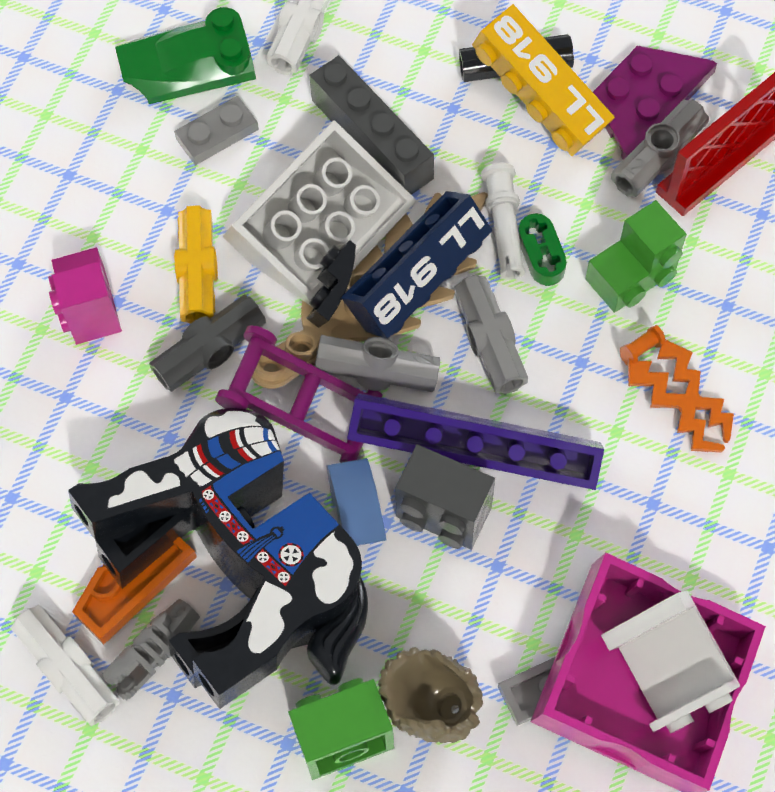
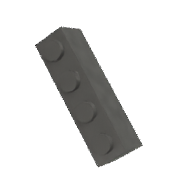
(370, 122)

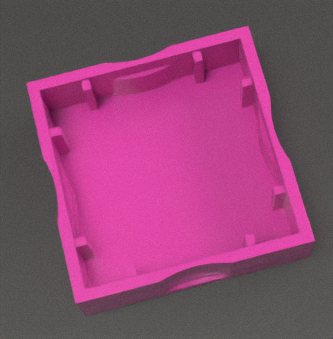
(601, 706)

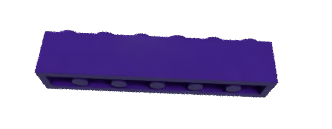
(477, 441)

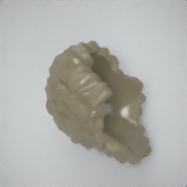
(425, 690)

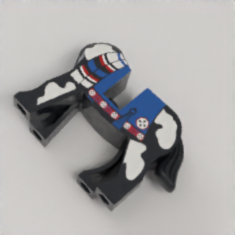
(292, 567)

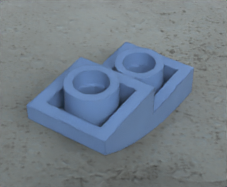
(356, 501)

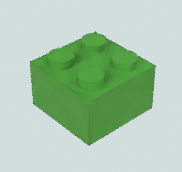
(342, 727)

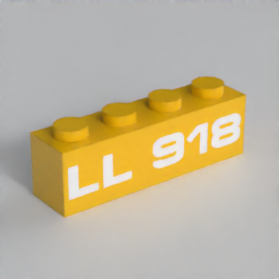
(541, 80)

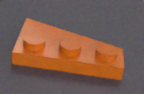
(108, 607)

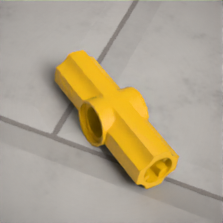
(196, 264)

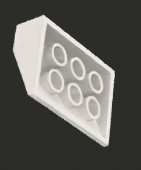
(318, 202)

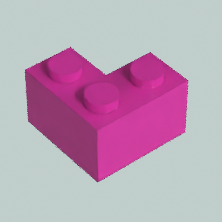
(83, 296)

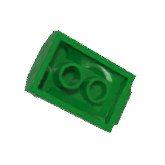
(189, 58)

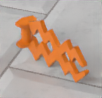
(686, 403)

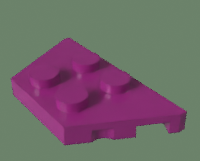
(648, 90)

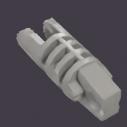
(149, 649)

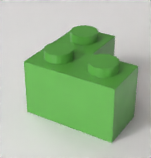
(640, 260)

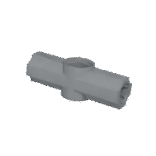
(647, 160)
(490, 334)
(377, 363)

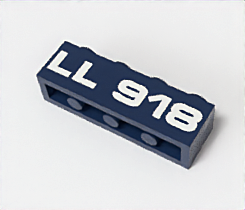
(417, 264)

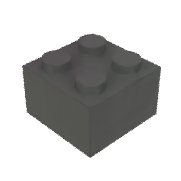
(443, 498)

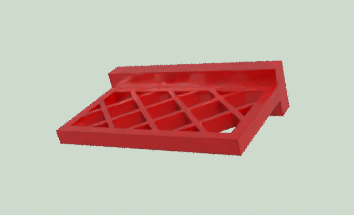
(721, 149)

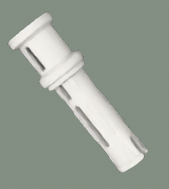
(502, 204)

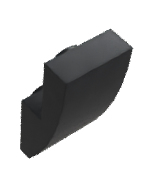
(336, 275)

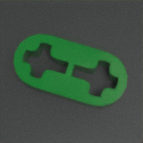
(549, 246)

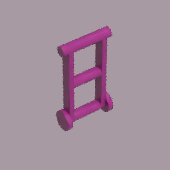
(263, 343)

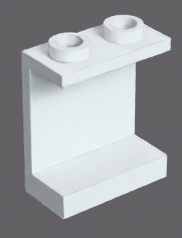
(674, 661)

